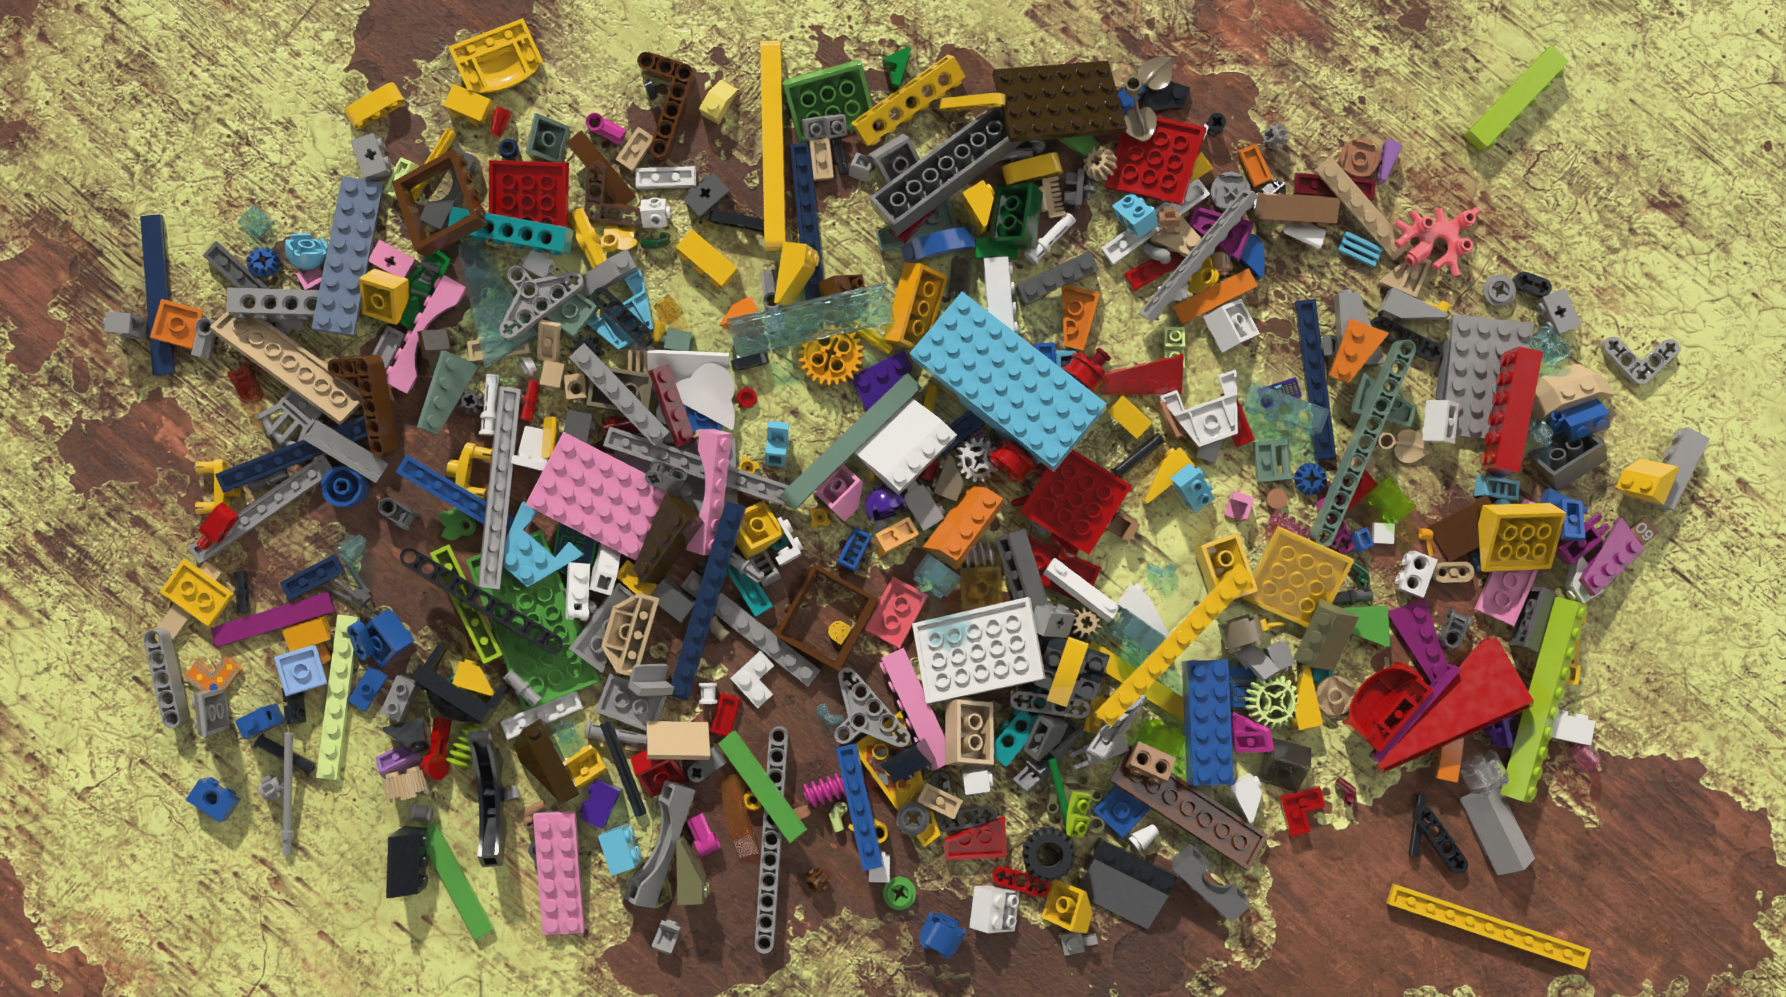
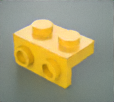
(586, 765)

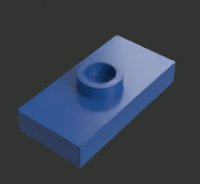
(368, 688)

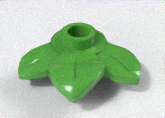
(454, 523)

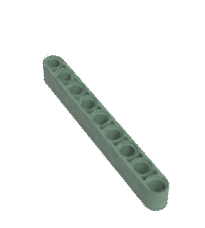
(849, 442)

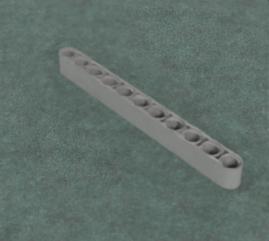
(773, 849)

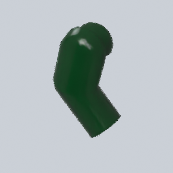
(656, 243)

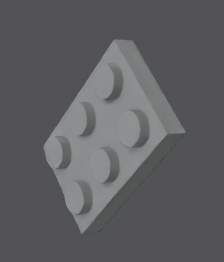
(626, 706)

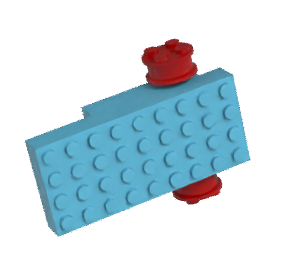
(1012, 387)

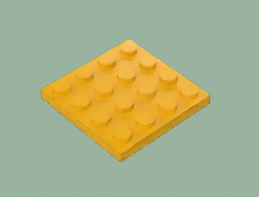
(1296, 576)

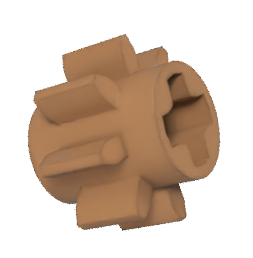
(1168, 219)

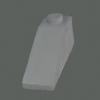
(609, 272)
(1403, 307)

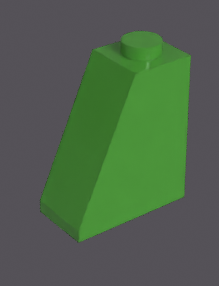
(1372, 624)

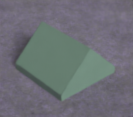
(547, 139)

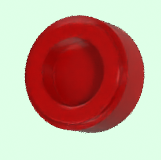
(747, 398)

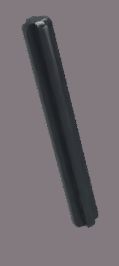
(623, 768)

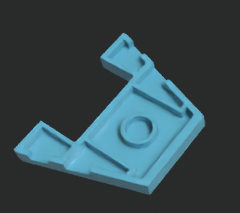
(637, 305)
(527, 557)

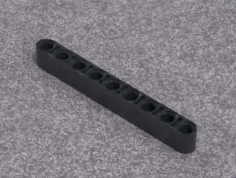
(475, 592)

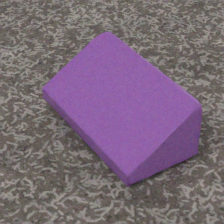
(397, 760)

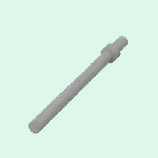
(287, 832)

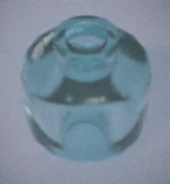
(1539, 434)
(353, 549)

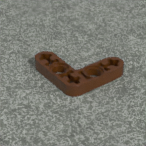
(600, 203)

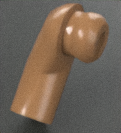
(530, 810)

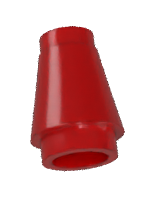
(500, 121)

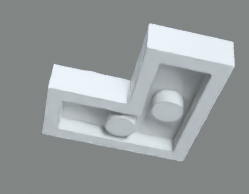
(749, 679)

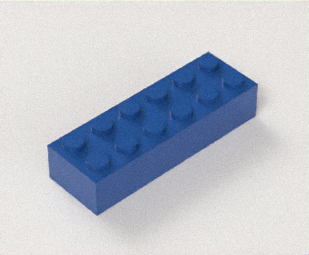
(1207, 722)

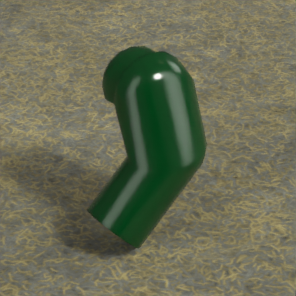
(1362, 575)

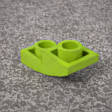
(1076, 820)

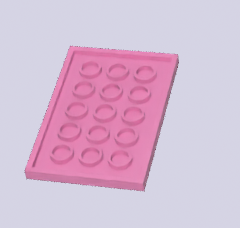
(597, 496)

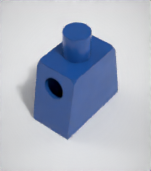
(258, 722)

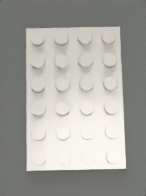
(978, 650)

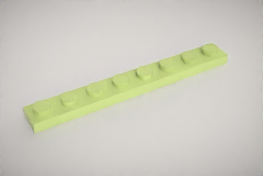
(337, 701)

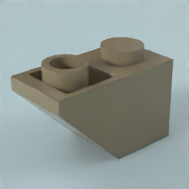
(949, 482)

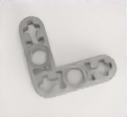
(1636, 365)

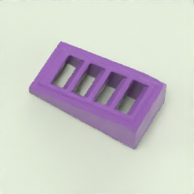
(1388, 156)

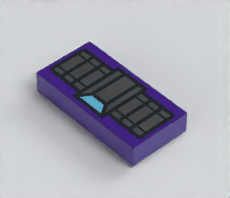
(1288, 387)

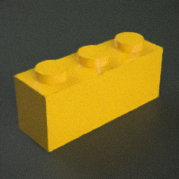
(706, 259)

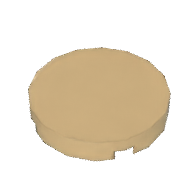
(1334, 695)

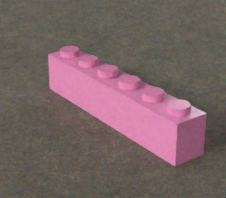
(913, 702)

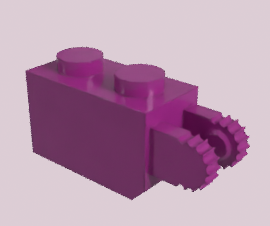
(1570, 551)

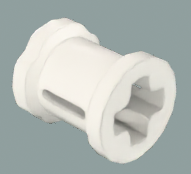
(707, 693)

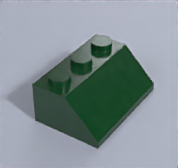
(1016, 216)

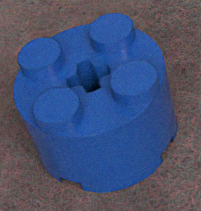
(334, 489)
(941, 934)

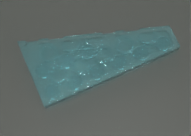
(489, 303)

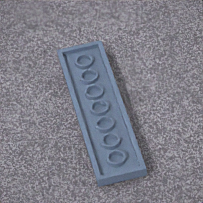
(347, 256)

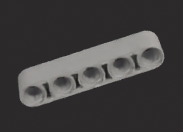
(170, 668)

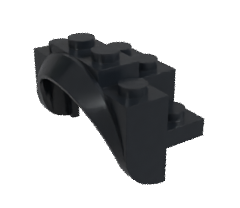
(1087, 683)

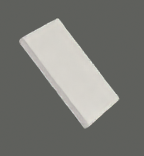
(684, 362)

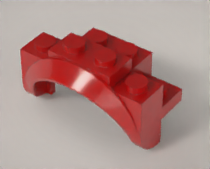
(1384, 704)

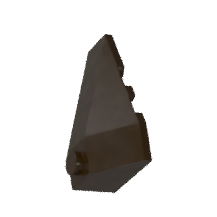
(432, 344)
(544, 760)

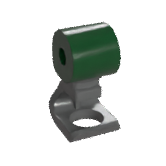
(422, 286)

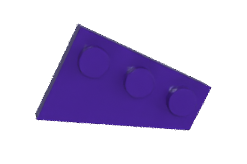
(880, 378)

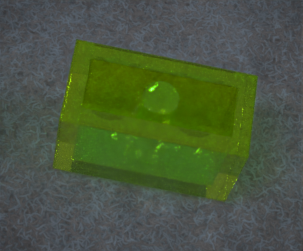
(1390, 500)
(1161, 738)

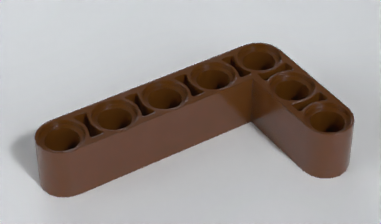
(671, 102)
(374, 397)

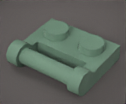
(1266, 460)

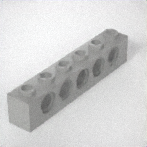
(238, 298)

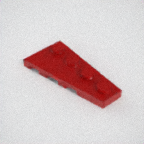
(1146, 378)

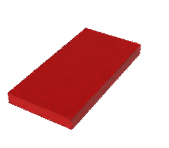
(1046, 553)

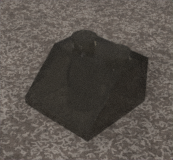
(1285, 765)

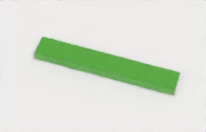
(762, 786)
(457, 883)

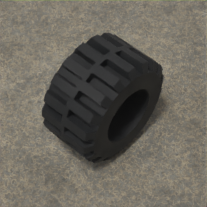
(1057, 869)

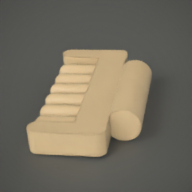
(1048, 200)

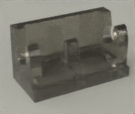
(960, 276)

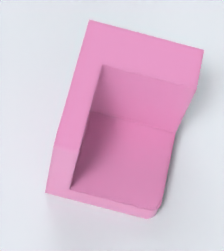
(311, 279)
(1239, 506)

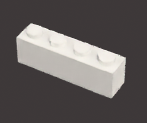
(999, 290)

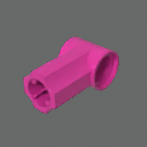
(606, 130)
(705, 839)

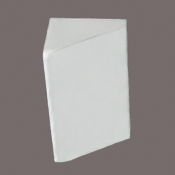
(1307, 233)

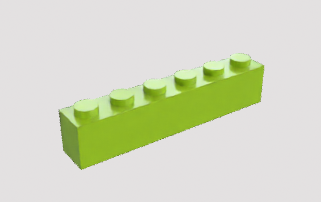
(1516, 98)
(472, 619)

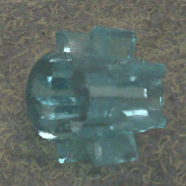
(567, 737)

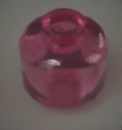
(1584, 758)

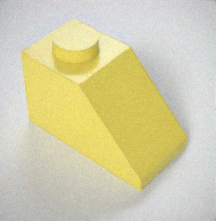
(718, 101)

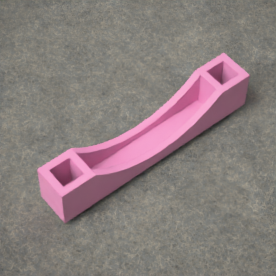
(405, 370)
(714, 453)

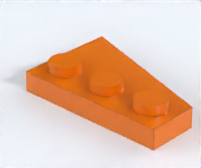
(1078, 314)
(1355, 349)

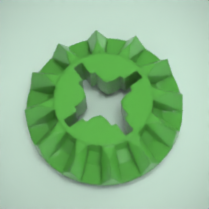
(901, 902)

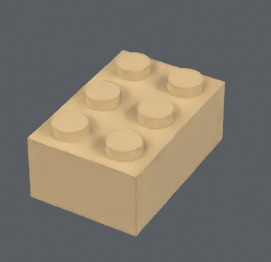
(969, 733)

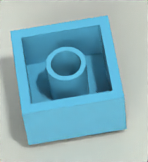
(620, 848)

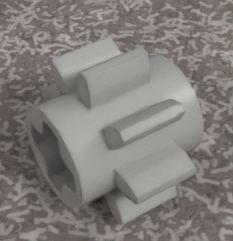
(1275, 136)
(271, 787)

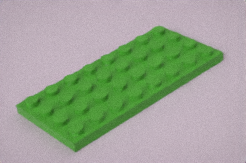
(544, 603)

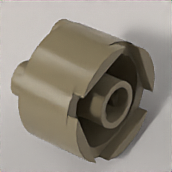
(1241, 631)

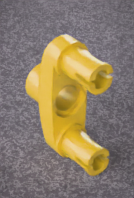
(214, 467)
(462, 468)

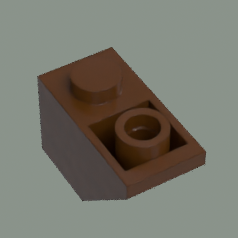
(840, 284)

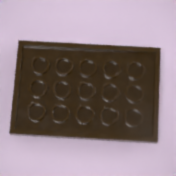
(1059, 101)

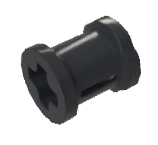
(1220, 119)

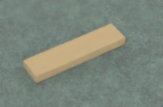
(176, 617)

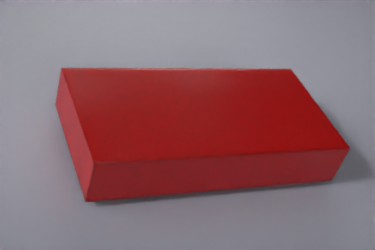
(725, 714)

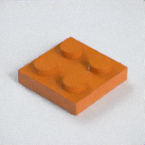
(176, 324)

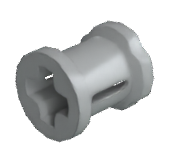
(421, 813)

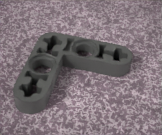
(939, 816)

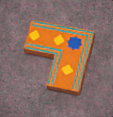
(220, 678)

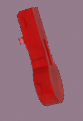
(434, 763)

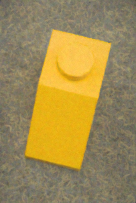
(472, 679)

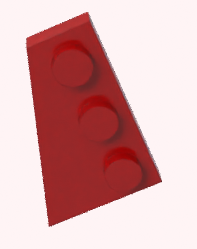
(978, 842)

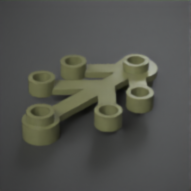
(1073, 779)

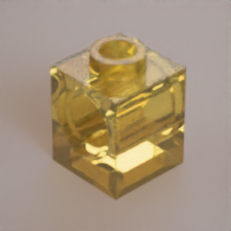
(668, 309)

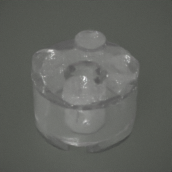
(1483, 773)

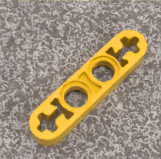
(972, 102)

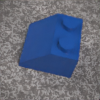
(388, 637)

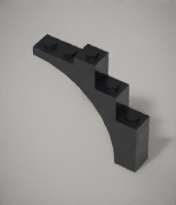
(492, 821)

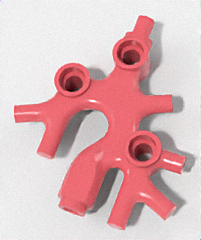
(1428, 231)

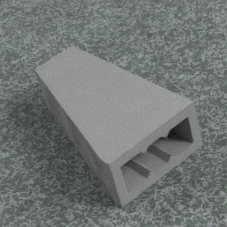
(1350, 306)

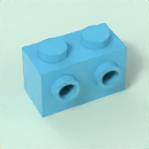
(1136, 215)
(1193, 488)

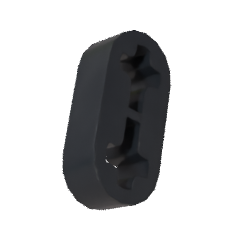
(1532, 280)
(750, 361)

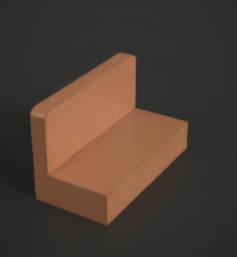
(1172, 424)

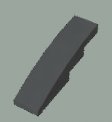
(1037, 771)

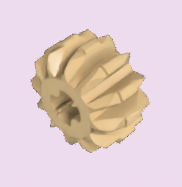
(1100, 163)
(1091, 618)

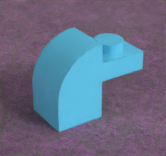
(777, 443)

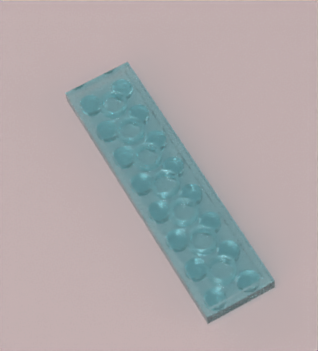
(811, 320)

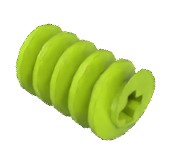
(463, 754)

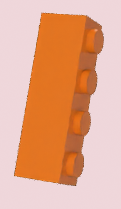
(964, 525)

